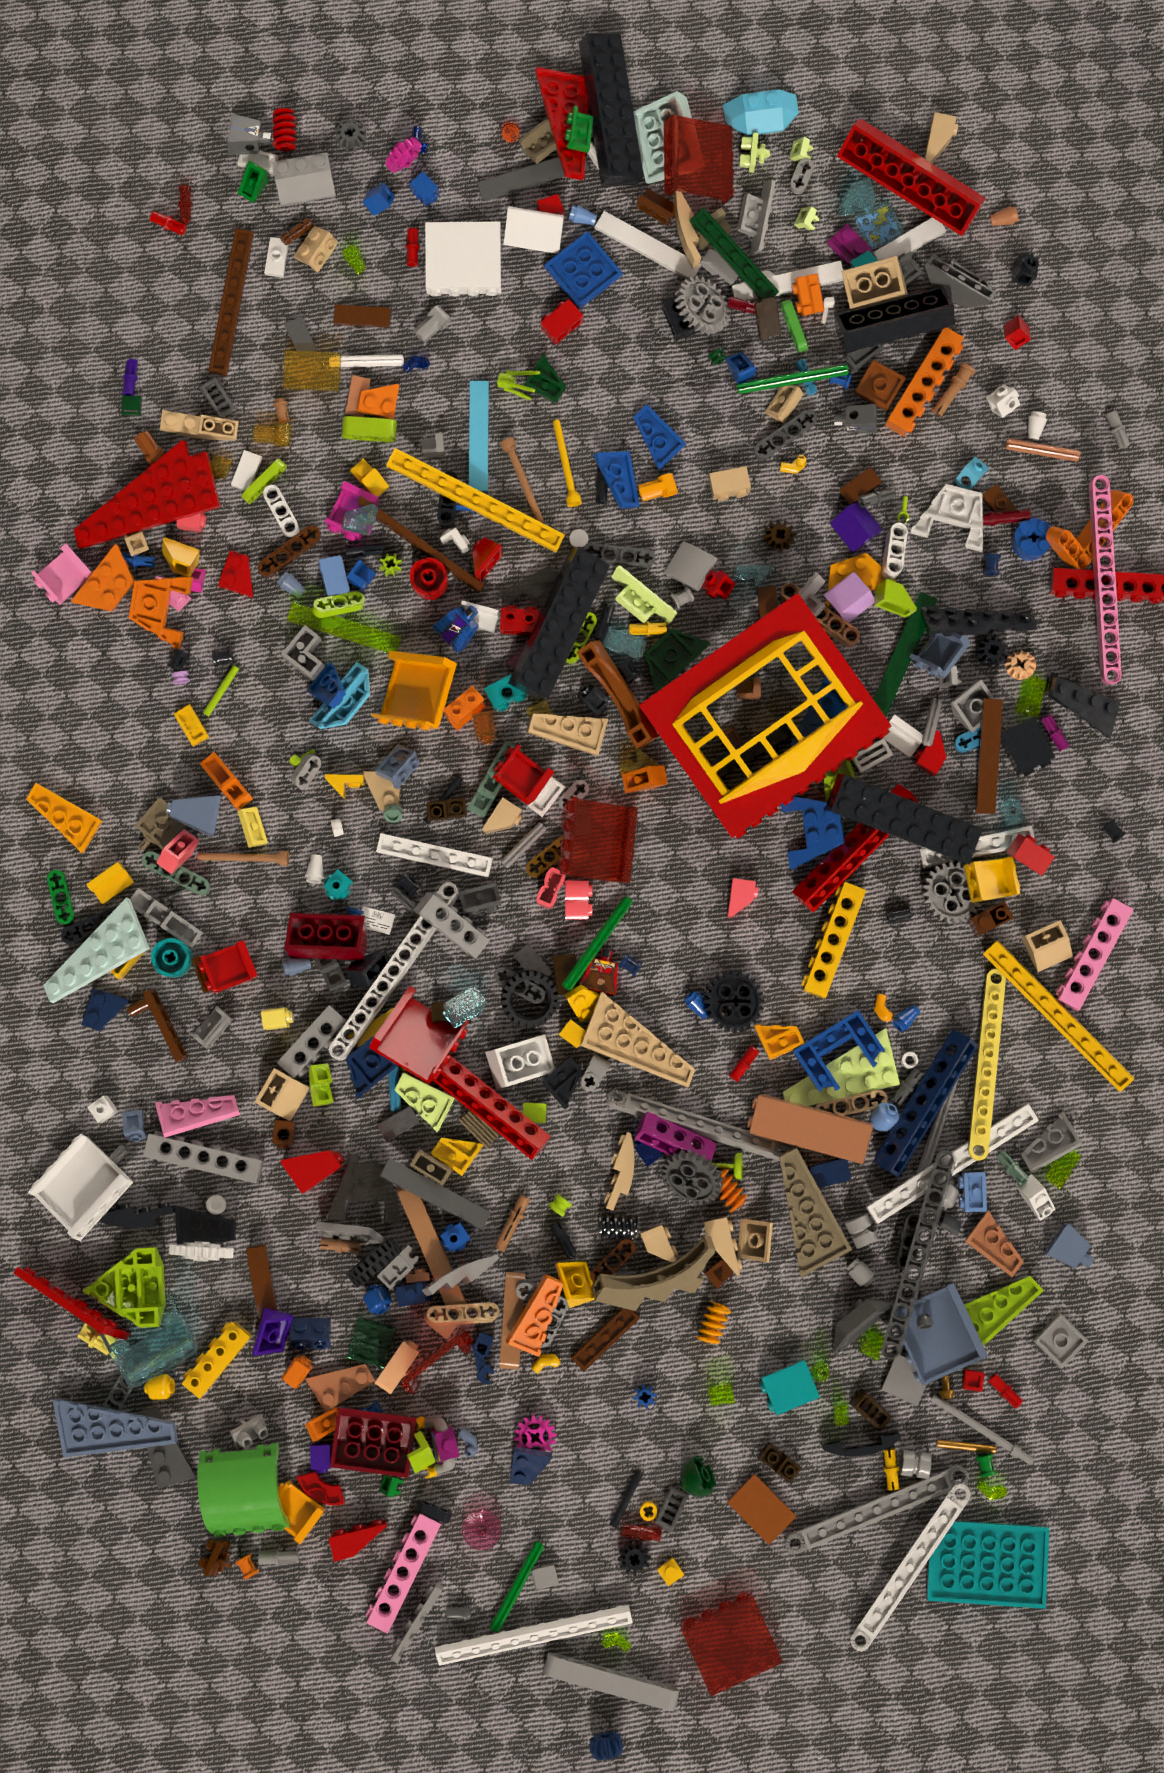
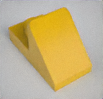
(369, 478)
(339, 782)

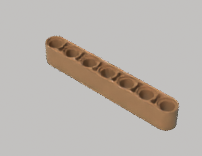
(430, 1244)

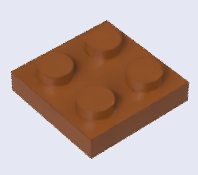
(879, 385)

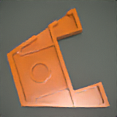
(151, 605)

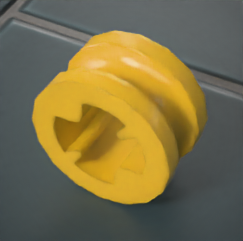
(654, 1510)

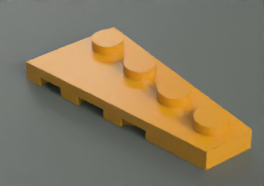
(69, 819)

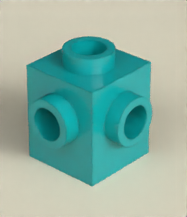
(337, 878)

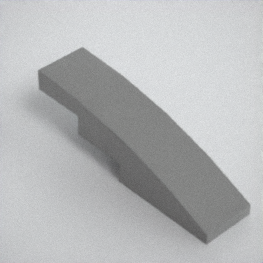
(165, 917)
(466, 1273)

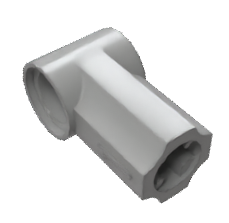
(436, 320)

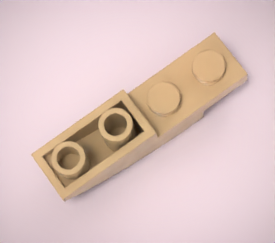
(199, 427)
(624, 1163)

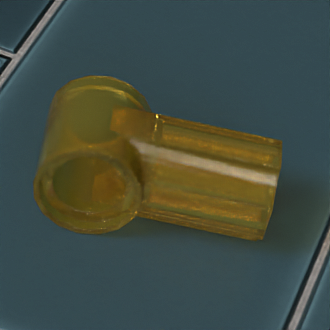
(278, 434)

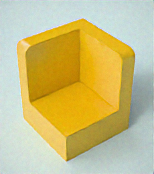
(573, 1033)

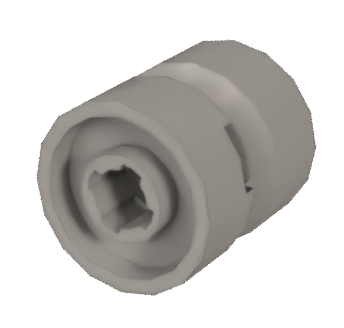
(862, 1230)
(915, 1464)

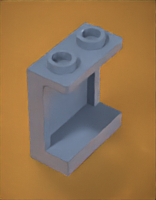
(940, 654)

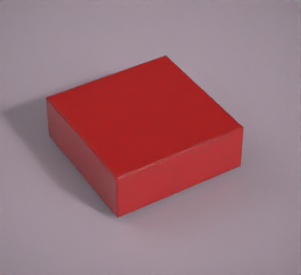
(973, 1380)

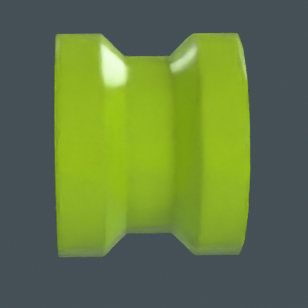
(560, 1205)

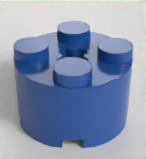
(1024, 546)

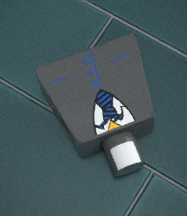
(246, 136)
(858, 419)

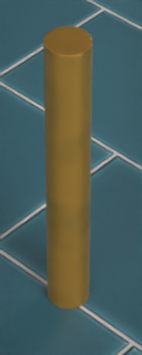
(966, 1446)

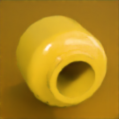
(160, 1387)

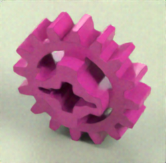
(403, 154)
(545, 1445)

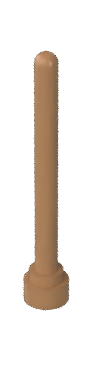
(508, 445)
(280, 857)

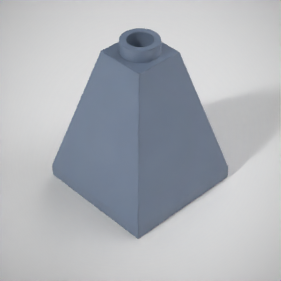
(196, 813)

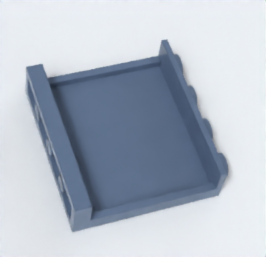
(948, 1343)

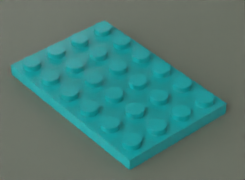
(990, 1565)

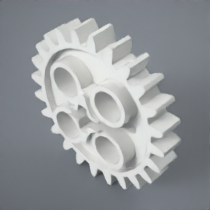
(201, 1251)

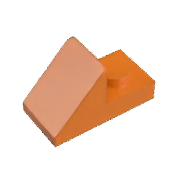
(322, 1424)

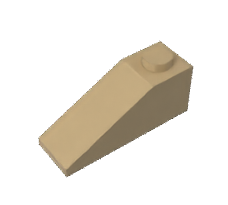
(940, 135)

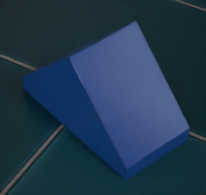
(740, 367)

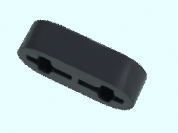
(433, 1511)

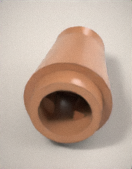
(1005, 217)

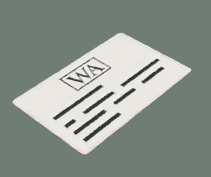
(378, 920)

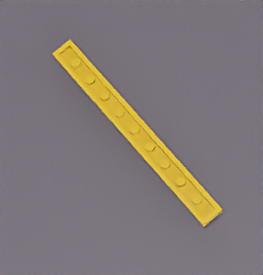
(475, 500)
(1058, 1016)

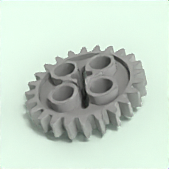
(692, 297)
(938, 902)

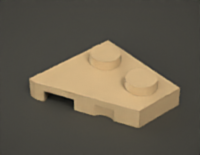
(382, 790)

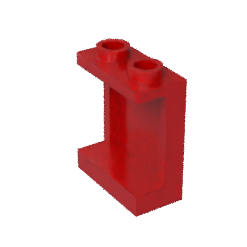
(521, 775)
(227, 967)

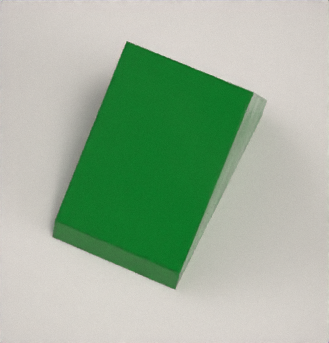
(253, 182)

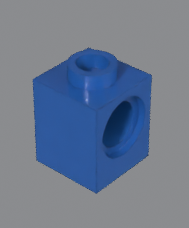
(424, 189)

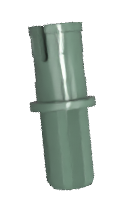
(1012, 1168)

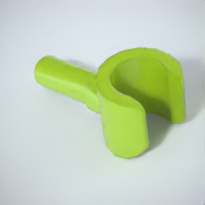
(904, 510)
(295, 760)

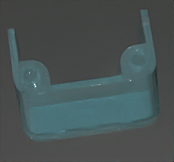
(156, 1352)

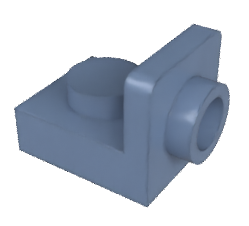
(134, 1126)

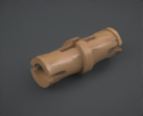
(340, 1245)

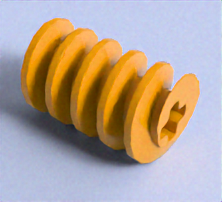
(714, 1323)

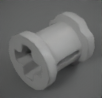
(682, 597)

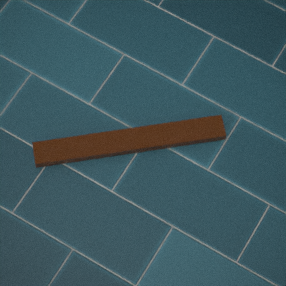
(231, 302)
(424, 547)

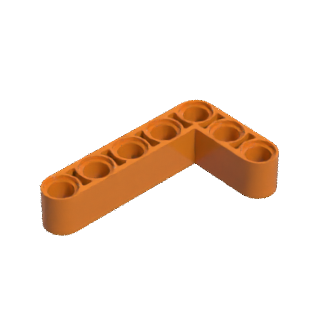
(1078, 551)

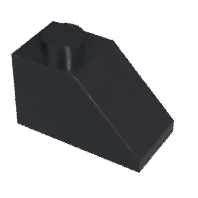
(366, 971)

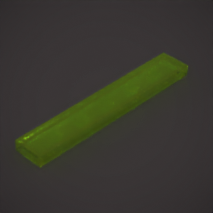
(344, 629)

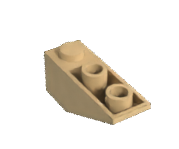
(720, 1230)

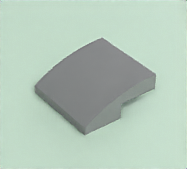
(690, 566)

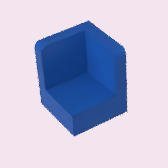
(378, 199)
(361, 575)

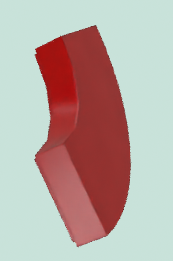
(320, 1490)

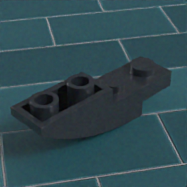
(128, 1217)

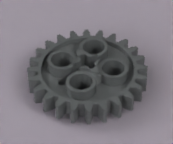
(692, 1177)

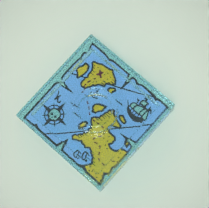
(879, 225)

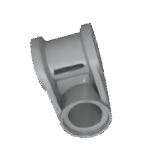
(596, 1069)

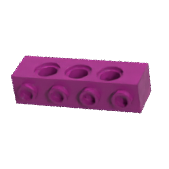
(670, 1137)

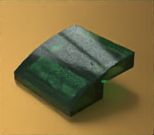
(371, 1342)

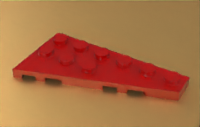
(76, 1307)

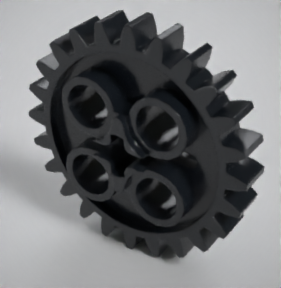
(732, 984)

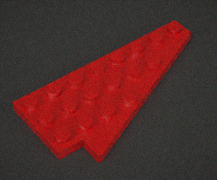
(163, 493)

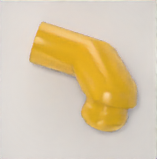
(794, 467)
(545, 1360)

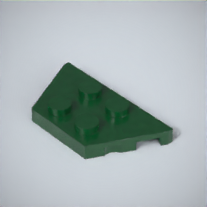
(671, 656)

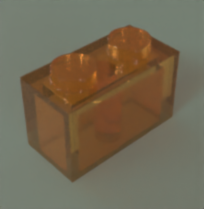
(484, 727)

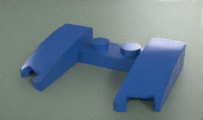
(852, 1027)

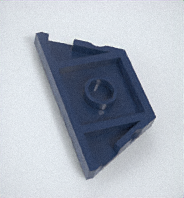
(367, 1068)

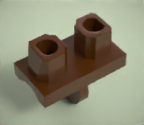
(219, 1558)

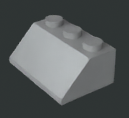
(304, 179)

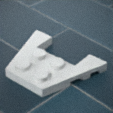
(958, 508)

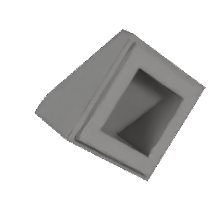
(544, 1576)

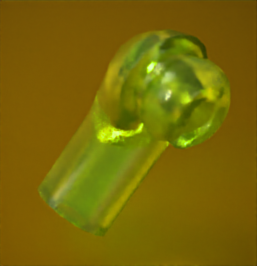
(992, 1493)
(612, 1639)

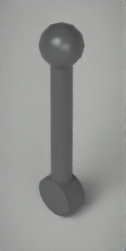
(164, 899)

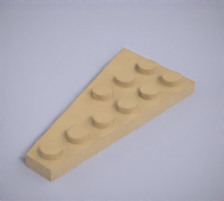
(626, 1040)

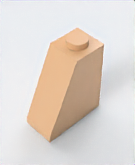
(398, 1366)

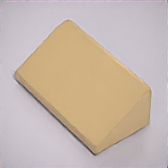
(784, 403)

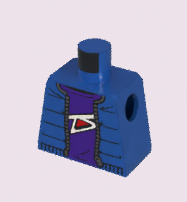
(458, 627)

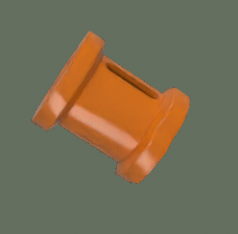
(247, 1566)

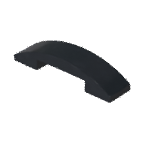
(886, 1440)

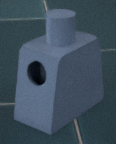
(1069, 1247)

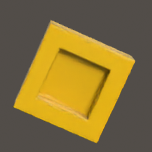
(670, 1571)

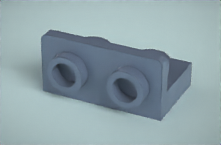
(398, 765)

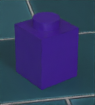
(320, 1456)

